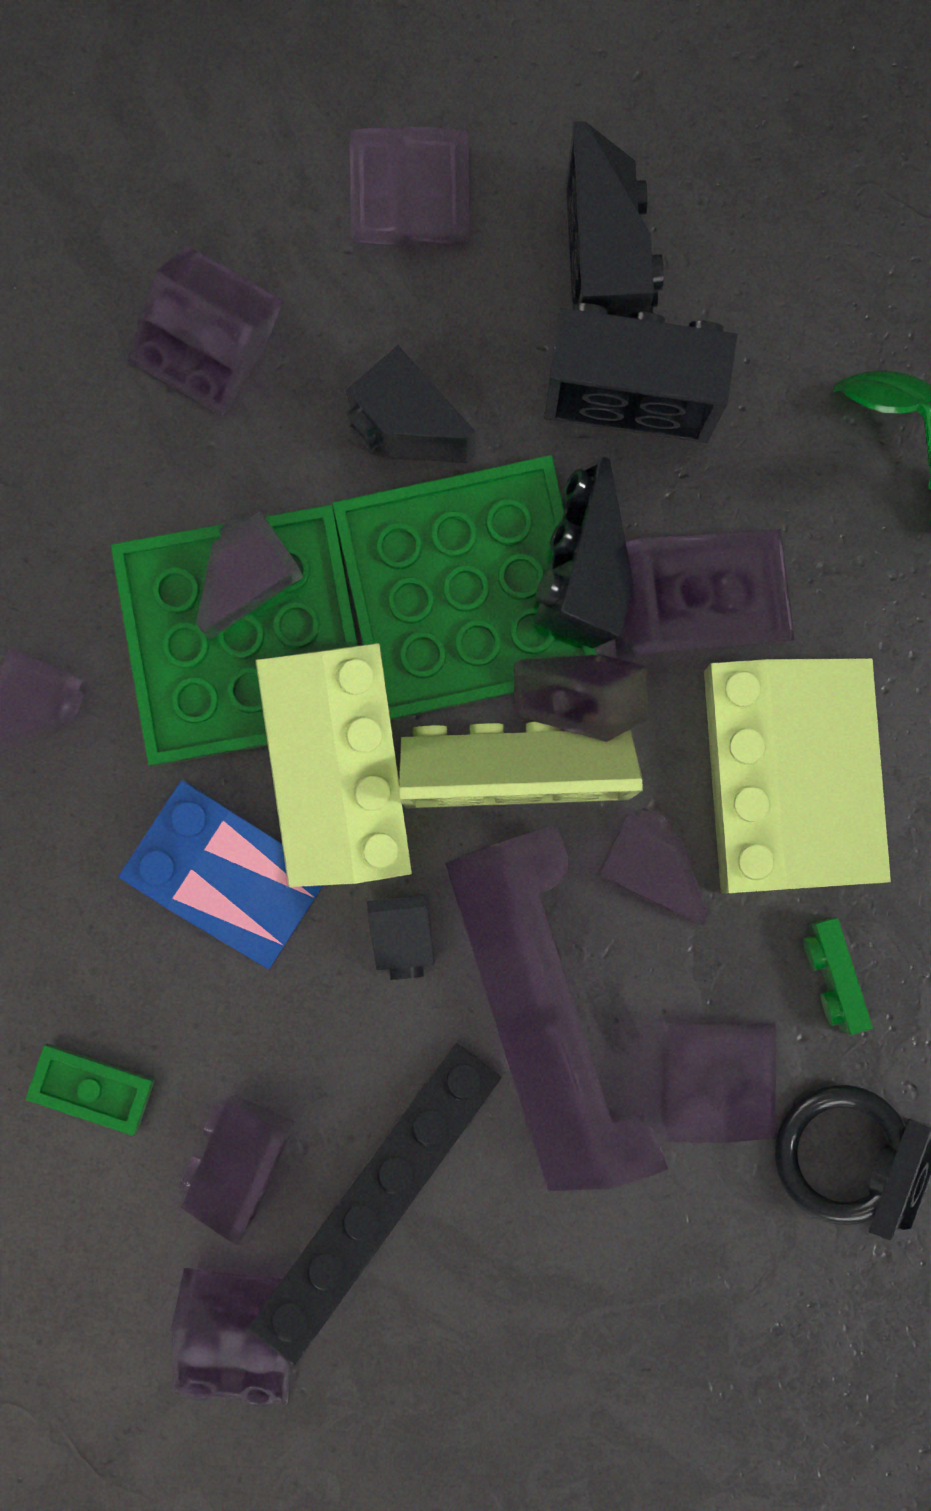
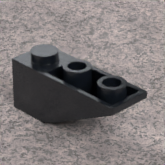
(590, 567)

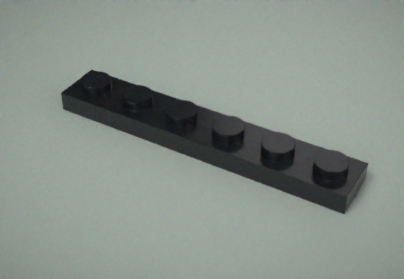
(373, 1205)

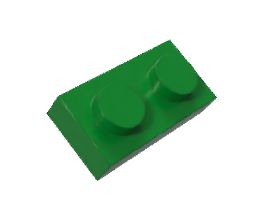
(844, 999)
(90, 1089)

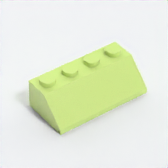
(333, 766)

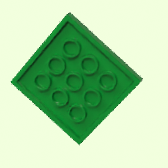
(452, 581)
(202, 692)

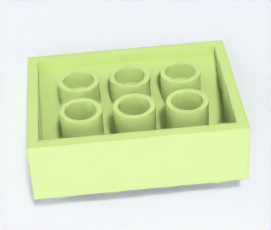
(514, 767)
(796, 774)

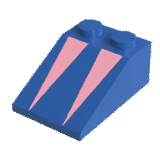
(219, 875)

